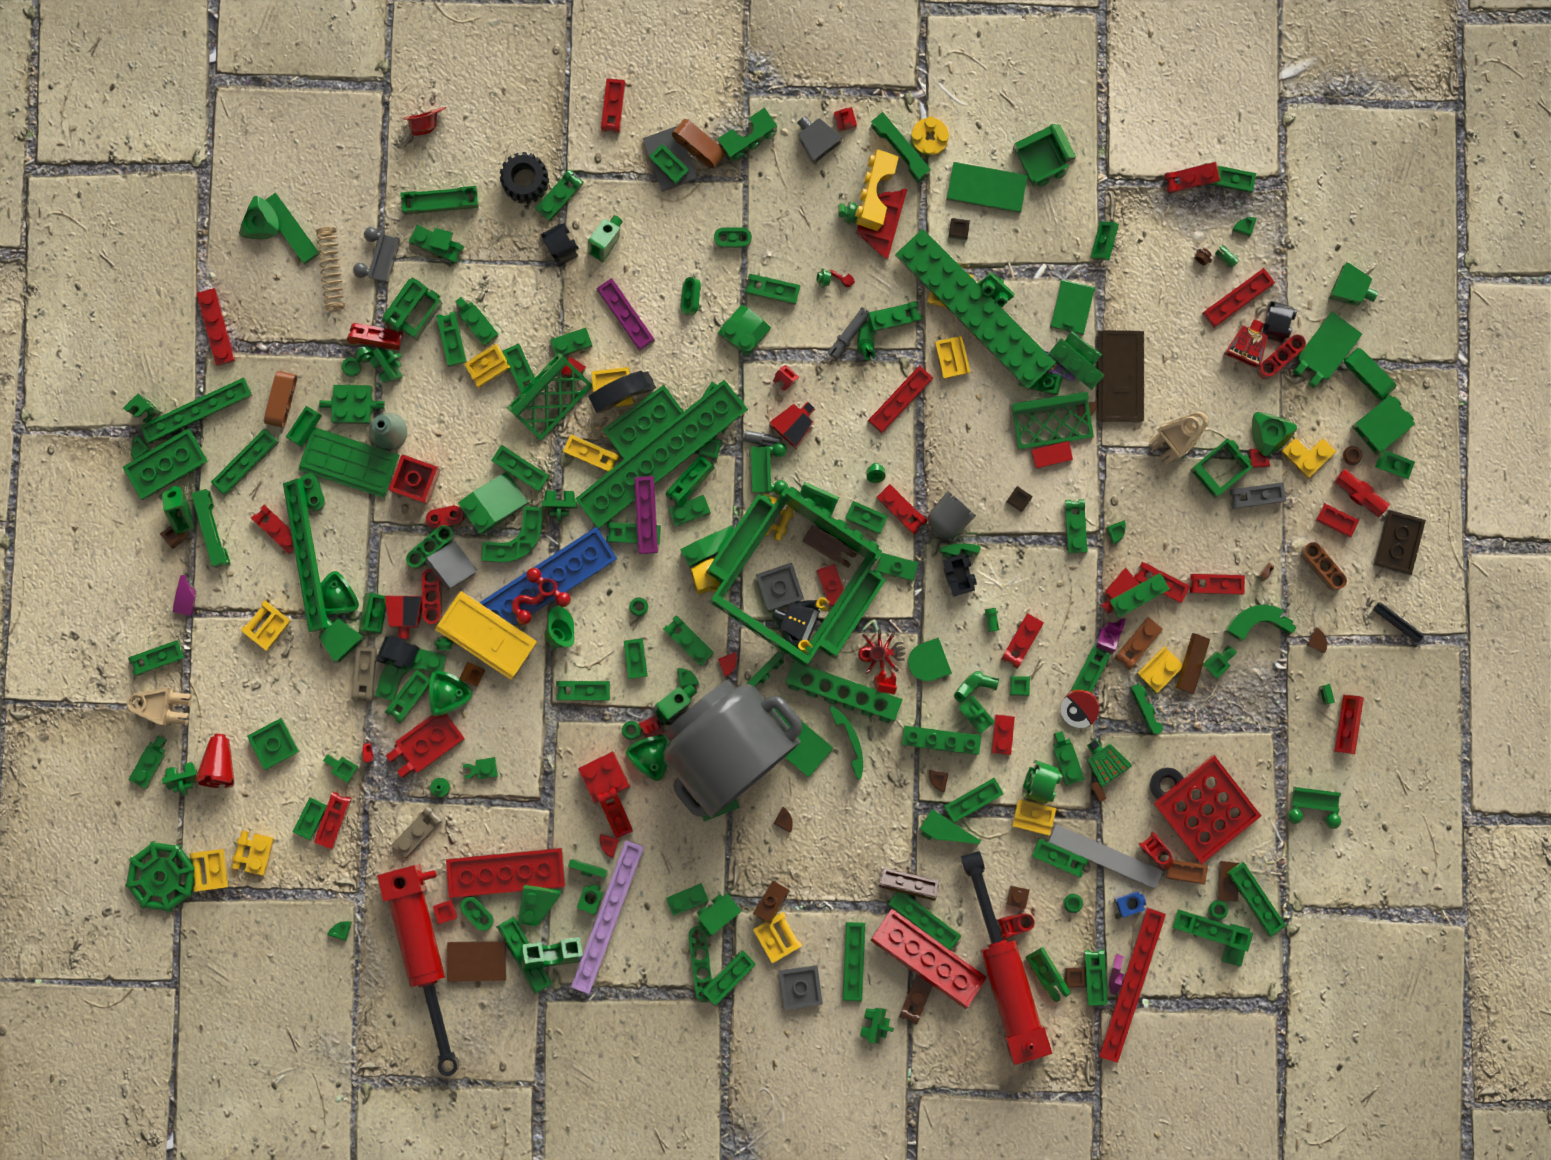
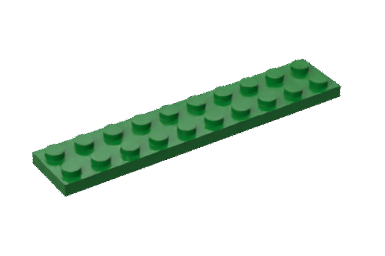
(974, 309)
(662, 453)

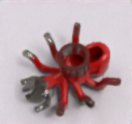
(877, 652)

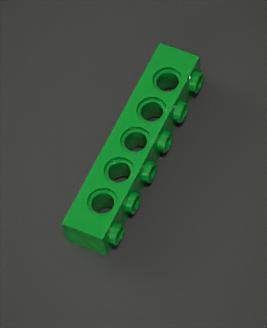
(891, 702)

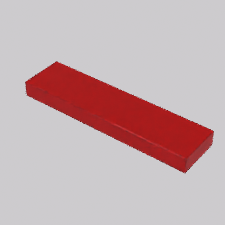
(1238, 297)
(900, 399)

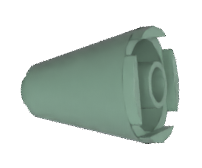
(388, 431)

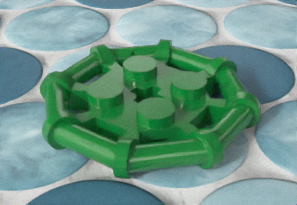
(171, 879)

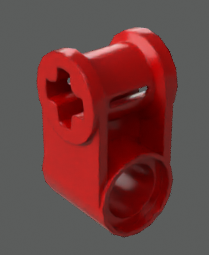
(1155, 848)
(1014, 925)

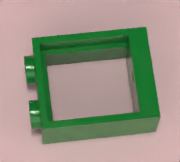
(411, 331)
(1208, 482)

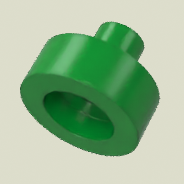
(875, 473)
(443, 783)

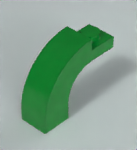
(1243, 621)

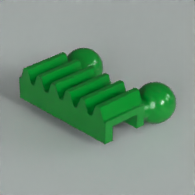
(762, 468)
(1315, 800)

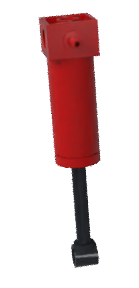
(418, 945)
(1022, 1027)

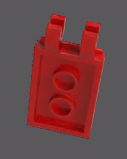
(425, 743)

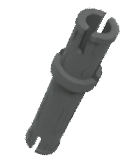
(844, 339)

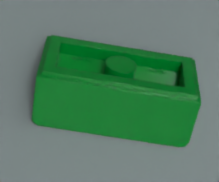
(1062, 143)
(372, 613)

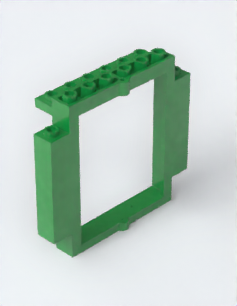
(848, 607)

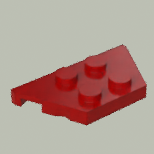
(883, 238)

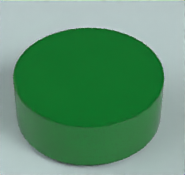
(351, 367)

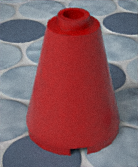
(216, 764)

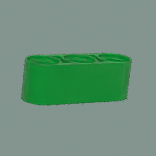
(1370, 373)
(439, 543)

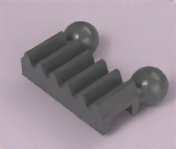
(383, 256)

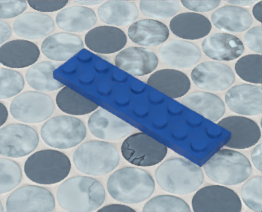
(566, 567)

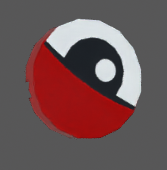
(1080, 708)

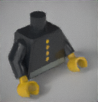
(800, 621)

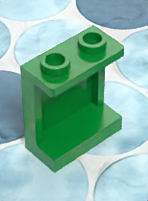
(1040, 158)
(1384, 424)

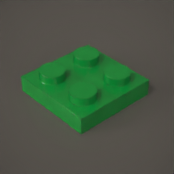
(273, 743)

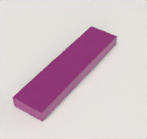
(625, 314)
(646, 515)

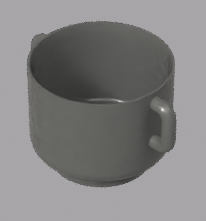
(727, 745)

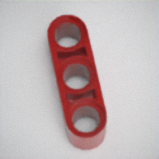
(1289, 352)
(436, 605)

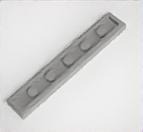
(1105, 856)

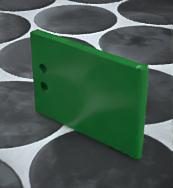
(1072, 306)

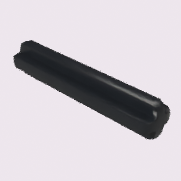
(1398, 622)

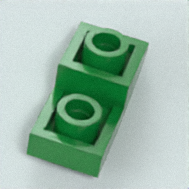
(1048, 383)
(954, 549)

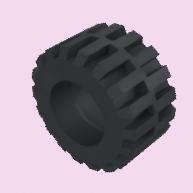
(520, 163)

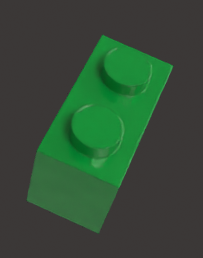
(717, 915)

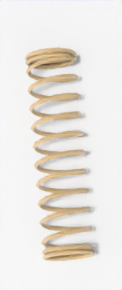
(326, 231)

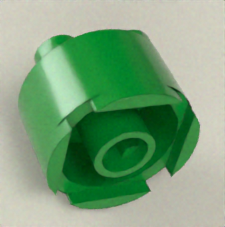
(1041, 782)

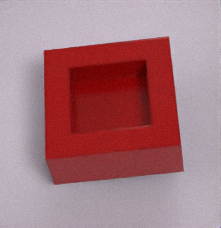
(445, 911)

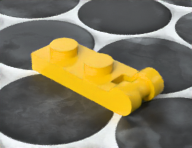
(589, 453)

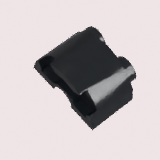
(560, 244)
(1278, 321)
(958, 574)
(397, 651)

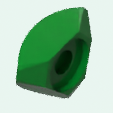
(259, 220)
(1271, 432)
(338, 594)
(447, 693)
(648, 756)

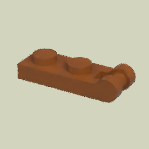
(1138, 642)

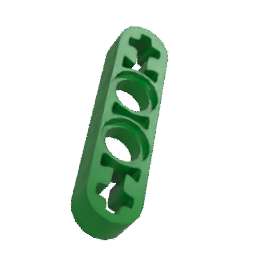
(697, 964)

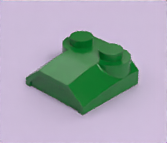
(744, 330)

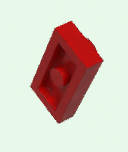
(1003, 734)

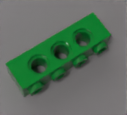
(941, 740)

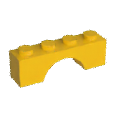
(871, 210)

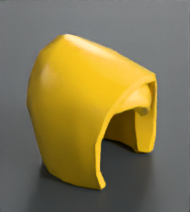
(703, 581)

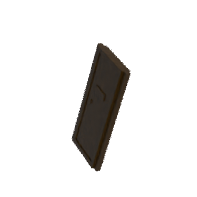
(1123, 384)

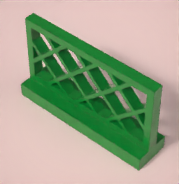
(540, 383)
(1052, 403)

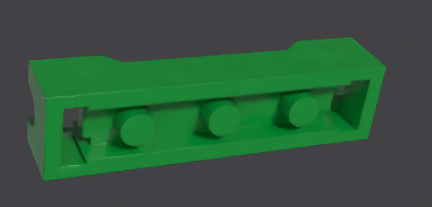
(886, 129)
(439, 200)
(204, 505)

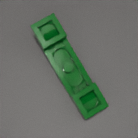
(839, 719)
(1213, 930)

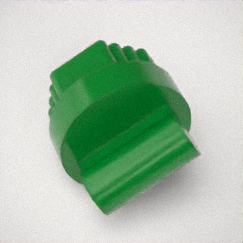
(848, 212)

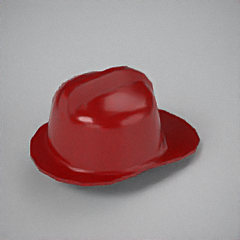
(423, 123)

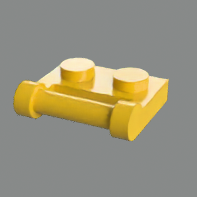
(271, 628)
(215, 869)
(771, 940)

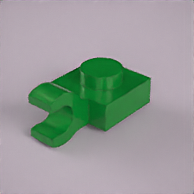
(1217, 662)
(343, 768)

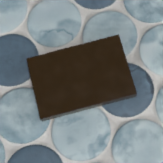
(1399, 542)

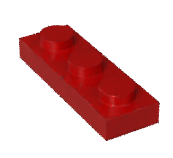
(1349, 724)

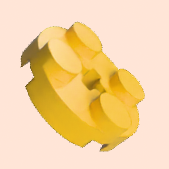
(940, 136)

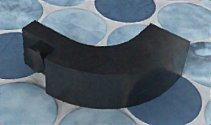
(621, 389)

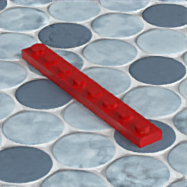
(1132, 985)

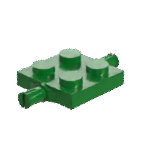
(352, 404)

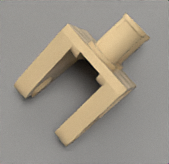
(1179, 435)
(159, 706)

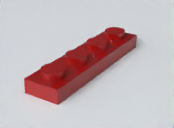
(216, 327)

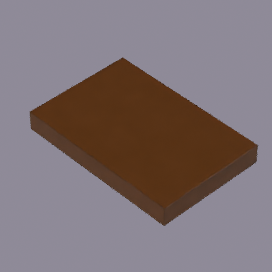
(476, 961)

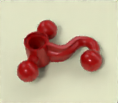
(534, 576)

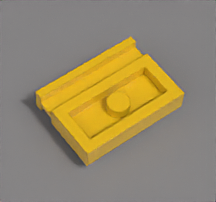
(952, 357)
(487, 365)
(1160, 669)
(1033, 817)

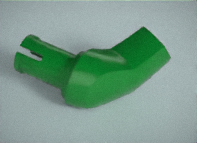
(865, 342)
(973, 682)

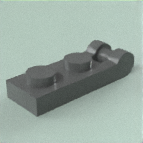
(1258, 495)

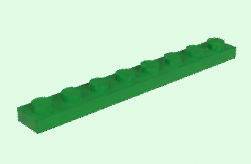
(305, 555)

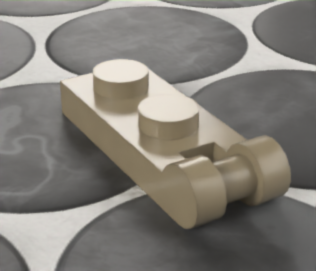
(364, 673)
(416, 832)

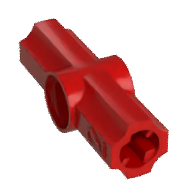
(1361, 493)

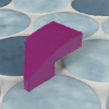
(184, 598)
(1110, 636)
(1116, 977)

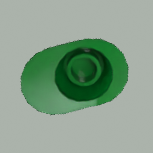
(560, 628)

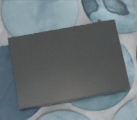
(665, 137)

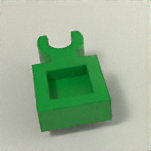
(484, 768)

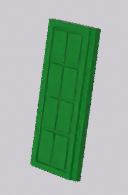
(349, 462)

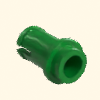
(1229, 258)
(992, 620)

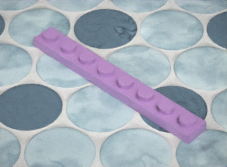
(607, 917)

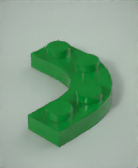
(522, 544)
(391, 675)

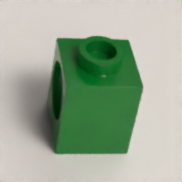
(584, 905)

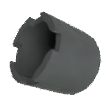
(949, 517)

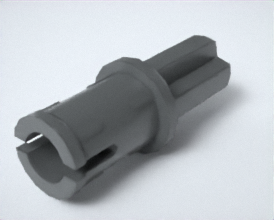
(760, 438)

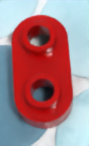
(444, 516)

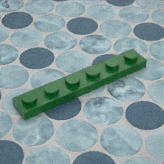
(196, 410)

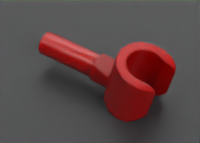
(847, 281)

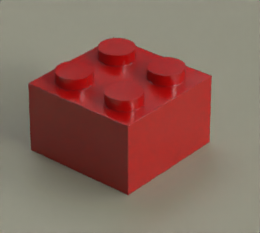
(414, 479)
(604, 774)

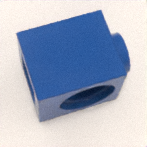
(1121, 903)

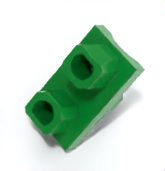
(996, 289)
(389, 362)
(567, 503)
(976, 714)
(181, 781)
(879, 1026)

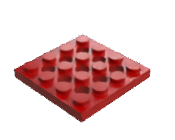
(1179, 820)

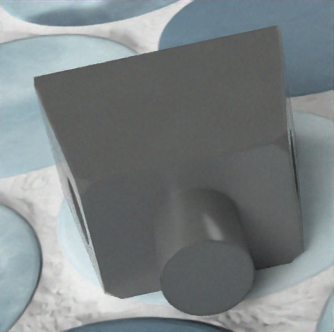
(817, 138)

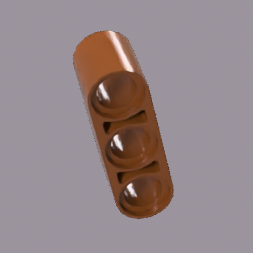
(698, 143)
(280, 399)
(1314, 563)

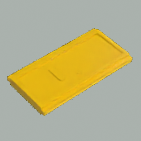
(486, 635)

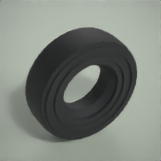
(1159, 775)

